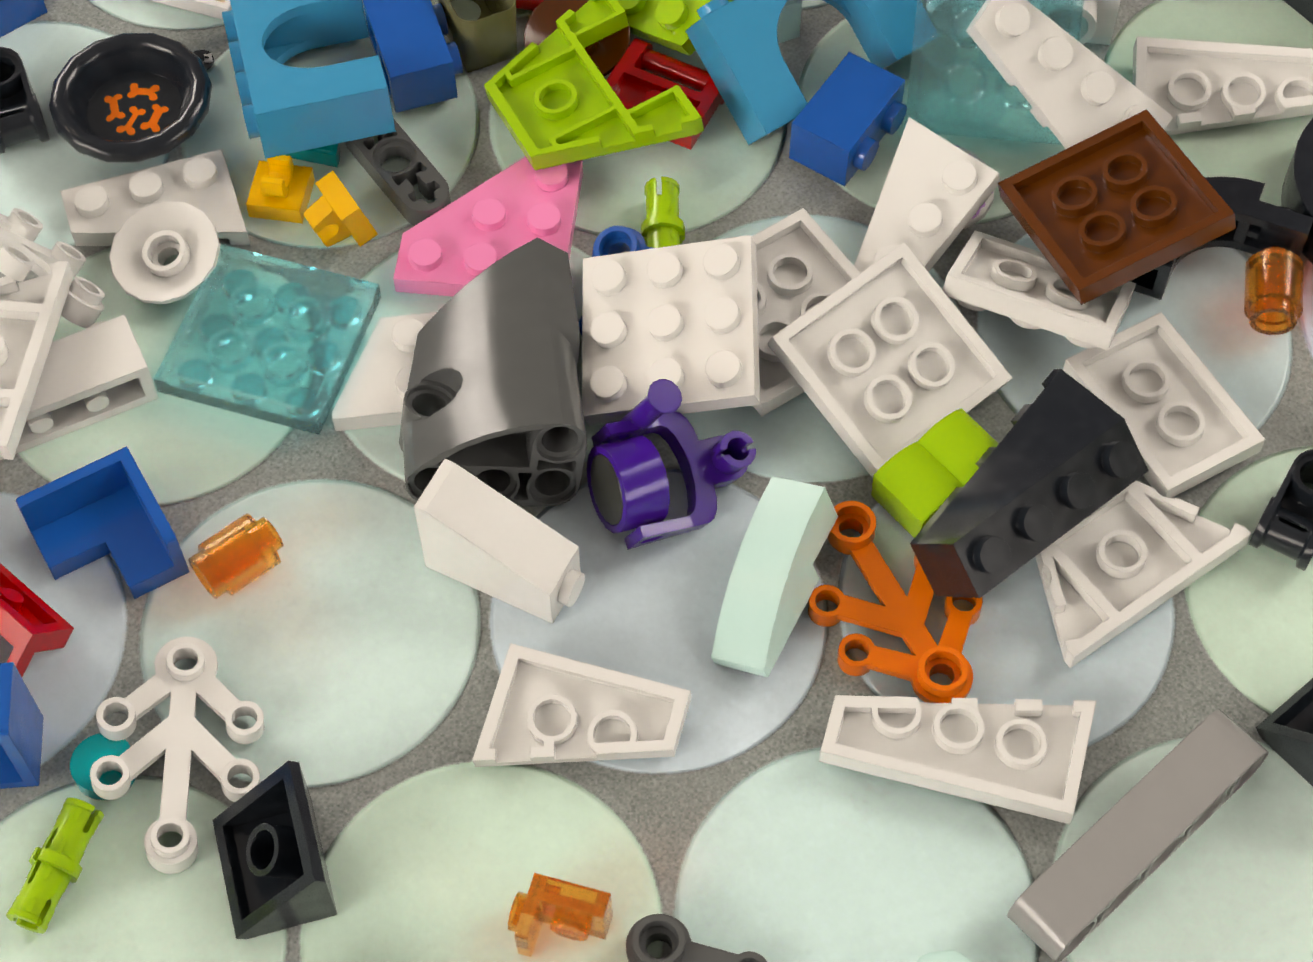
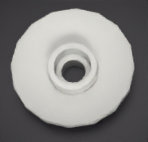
(151, 238)

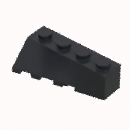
(1030, 490)

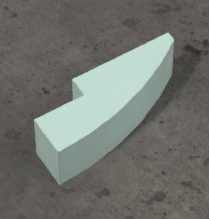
(772, 575)

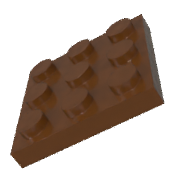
(1116, 206)

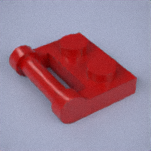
(636, 85)

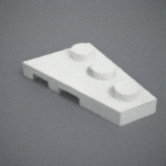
(925, 198)

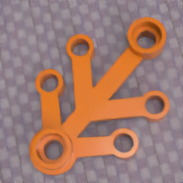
(896, 616)

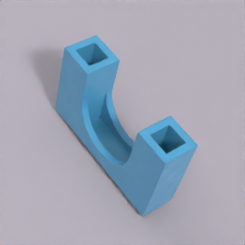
(747, 67)
(304, 106)

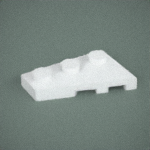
(203, 180)
(577, 712)

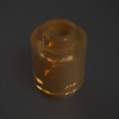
(1273, 290)
(236, 555)

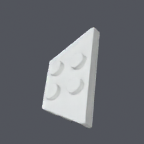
(27, 328)
(380, 376)
(1127, 564)

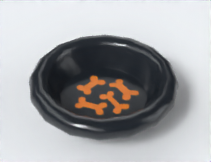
(130, 97)

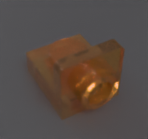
(566, 906)

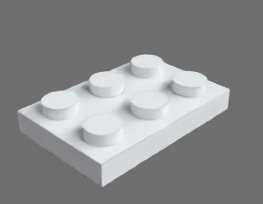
(1029, 291)
(1170, 403)

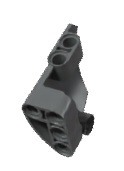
(501, 383)

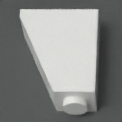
(495, 544)

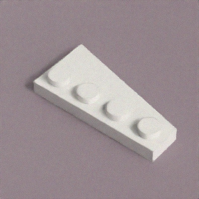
(1056, 73)
(1223, 83)
(990, 753)

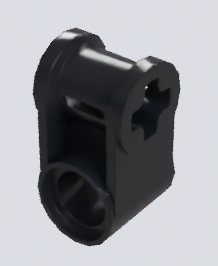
(19, 108)
(1289, 515)

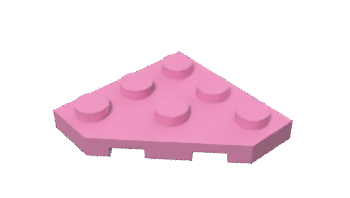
(487, 225)

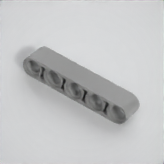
(1136, 835)

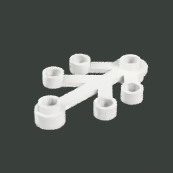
(22, 254)
(178, 739)

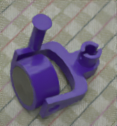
(631, 481)

